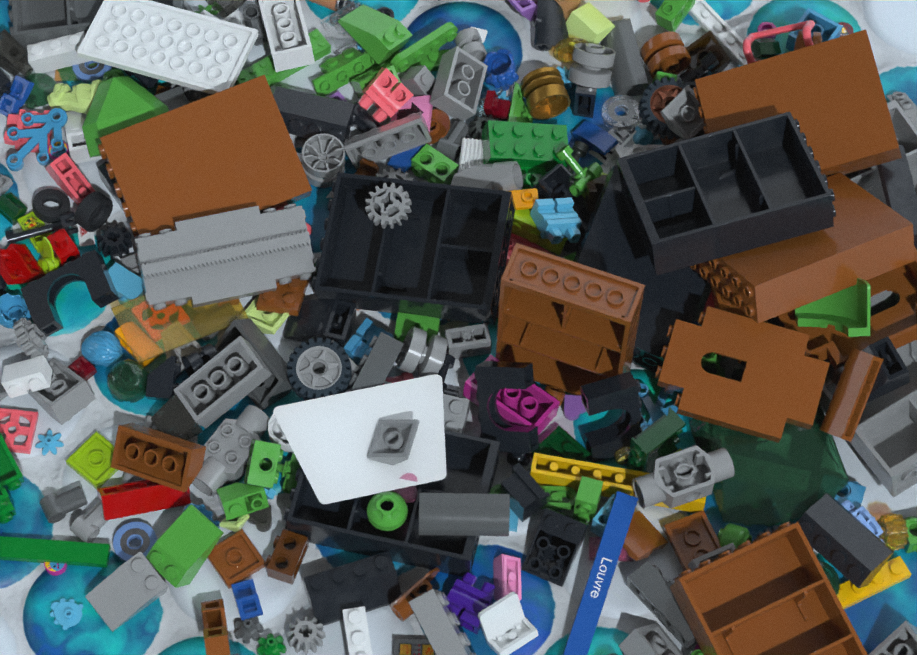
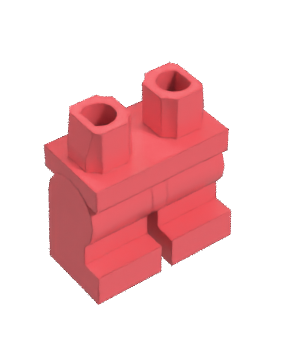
(383, 97)
(14, 120)

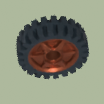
(654, 101)

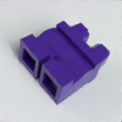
(469, 601)

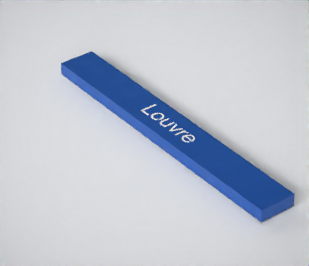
(600, 574)

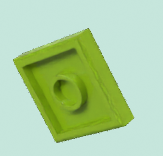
(93, 460)

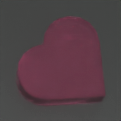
(410, 493)

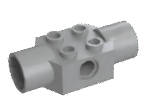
(229, 450)
(683, 477)

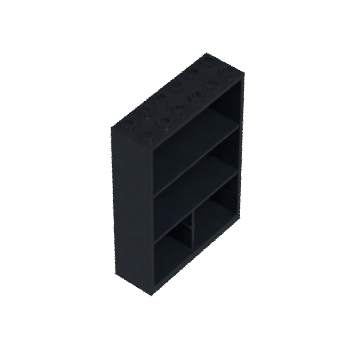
(726, 192)
(615, 247)
(433, 265)
(345, 524)

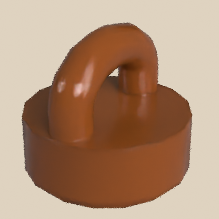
(556, 393)

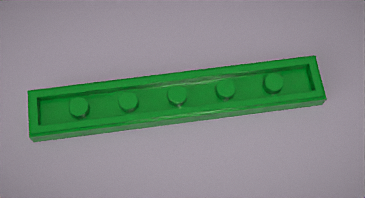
(54, 551)

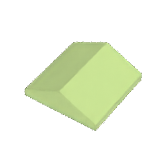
(588, 24)
(265, 321)

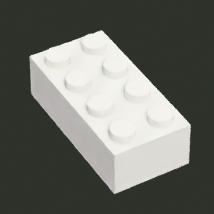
(286, 34)

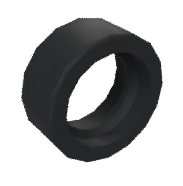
(93, 211)

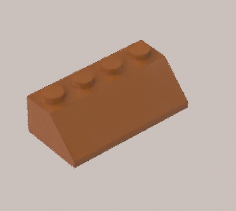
(157, 456)

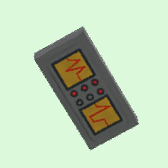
(413, 647)

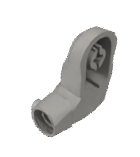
(495, 176)

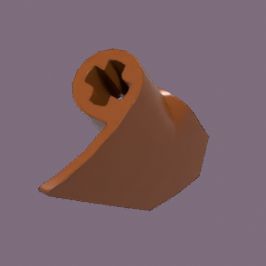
(401, 605)

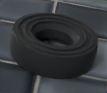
(54, 196)

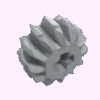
(314, 637)

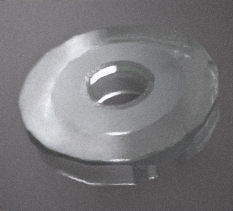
(620, 103)

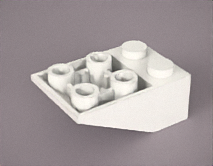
(76, 139)

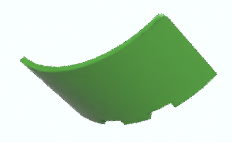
(844, 309)

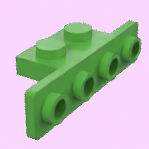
(342, 69)

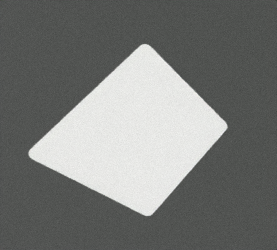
(337, 430)

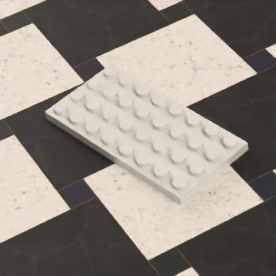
(168, 44)

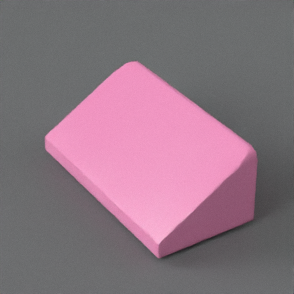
(507, 576)

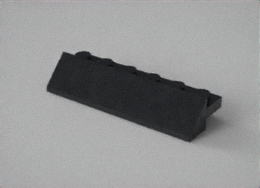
(899, 189)

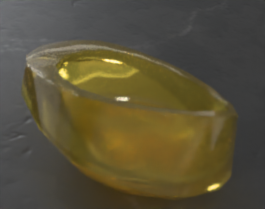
(564, 49)

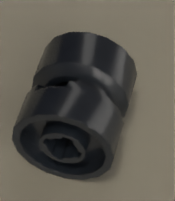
(195, 360)

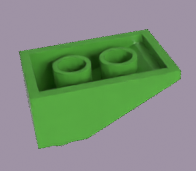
(376, 32)
(184, 547)

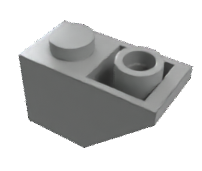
(419, 81)

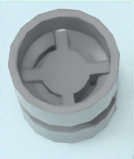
(471, 42)

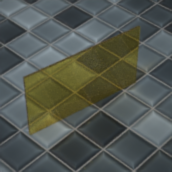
(163, 330)

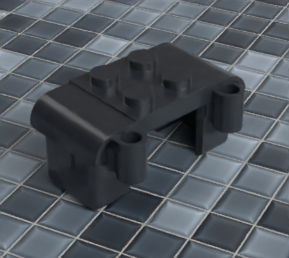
(555, 185)

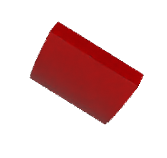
(19, 265)

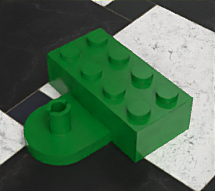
(526, 143)

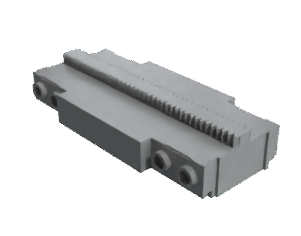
(225, 256)

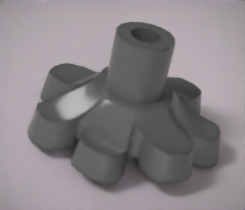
(248, 629)

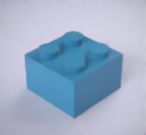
(827, 27)

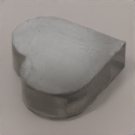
(261, 519)

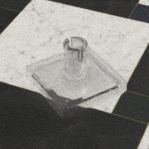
(335, 33)

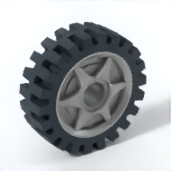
(314, 355)

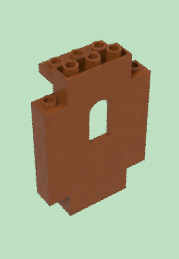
(895, 322)
(776, 382)

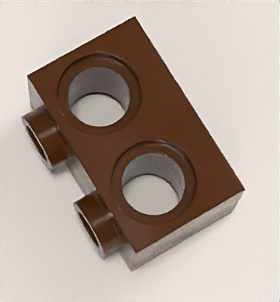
(291, 557)

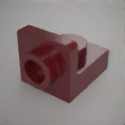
(496, 106)

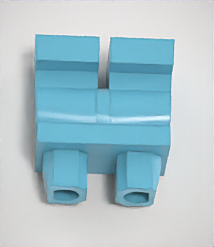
(556, 219)

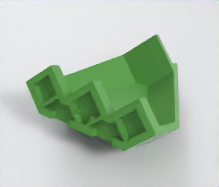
(116, 106)

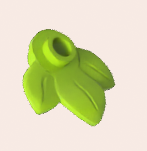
(47, 261)

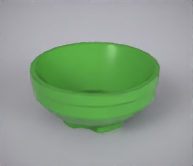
(390, 519)

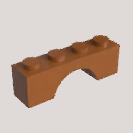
(215, 628)

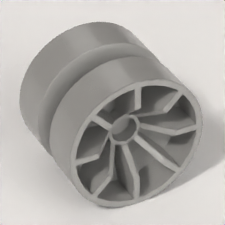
(591, 65)
(323, 159)
(416, 352)

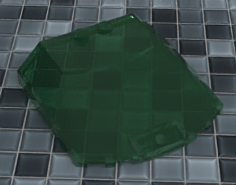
(773, 479)

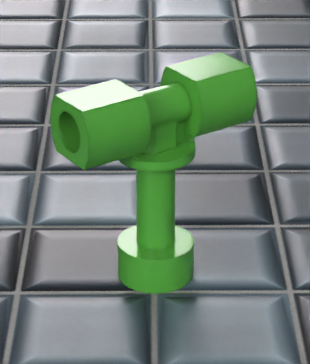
(583, 174)
(288, 472)

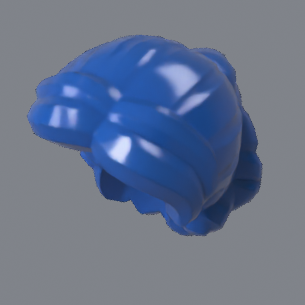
(500, 69)

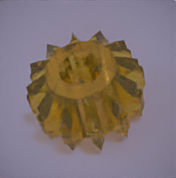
(895, 531)

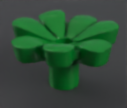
(271, 645)

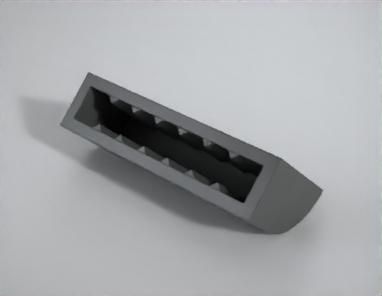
(628, 70)
(464, 514)

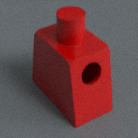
(63, 247)

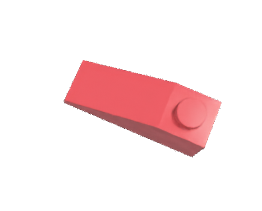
(69, 178)

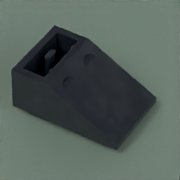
(323, 320)
(892, 372)
(555, 546)

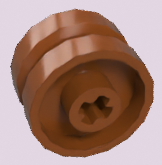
(665, 54)

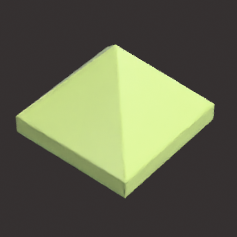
(234, 524)

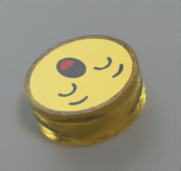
(621, 455)

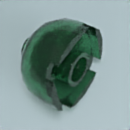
(127, 381)

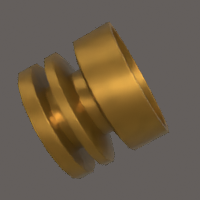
(545, 93)

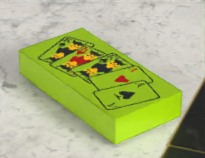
(29, 222)

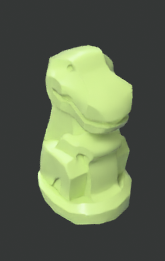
(77, 99)

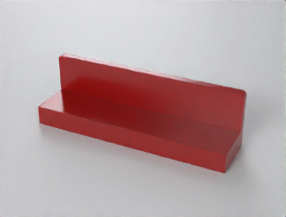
(139, 498)

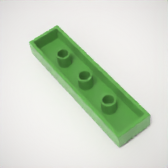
(266, 66)

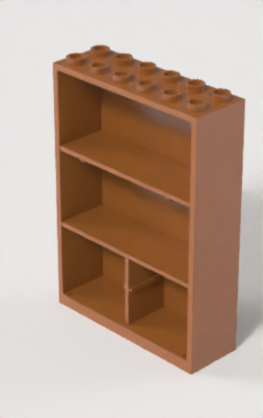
(825, 87)
(205, 160)
(797, 271)
(566, 319)
(766, 601)

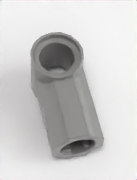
(89, 526)

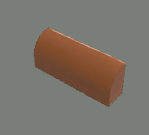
(851, 394)

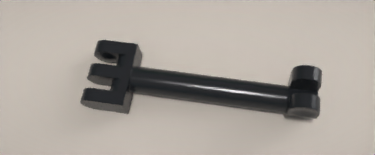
(63, 224)

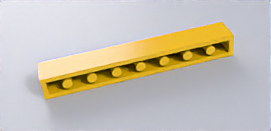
(560, 471)

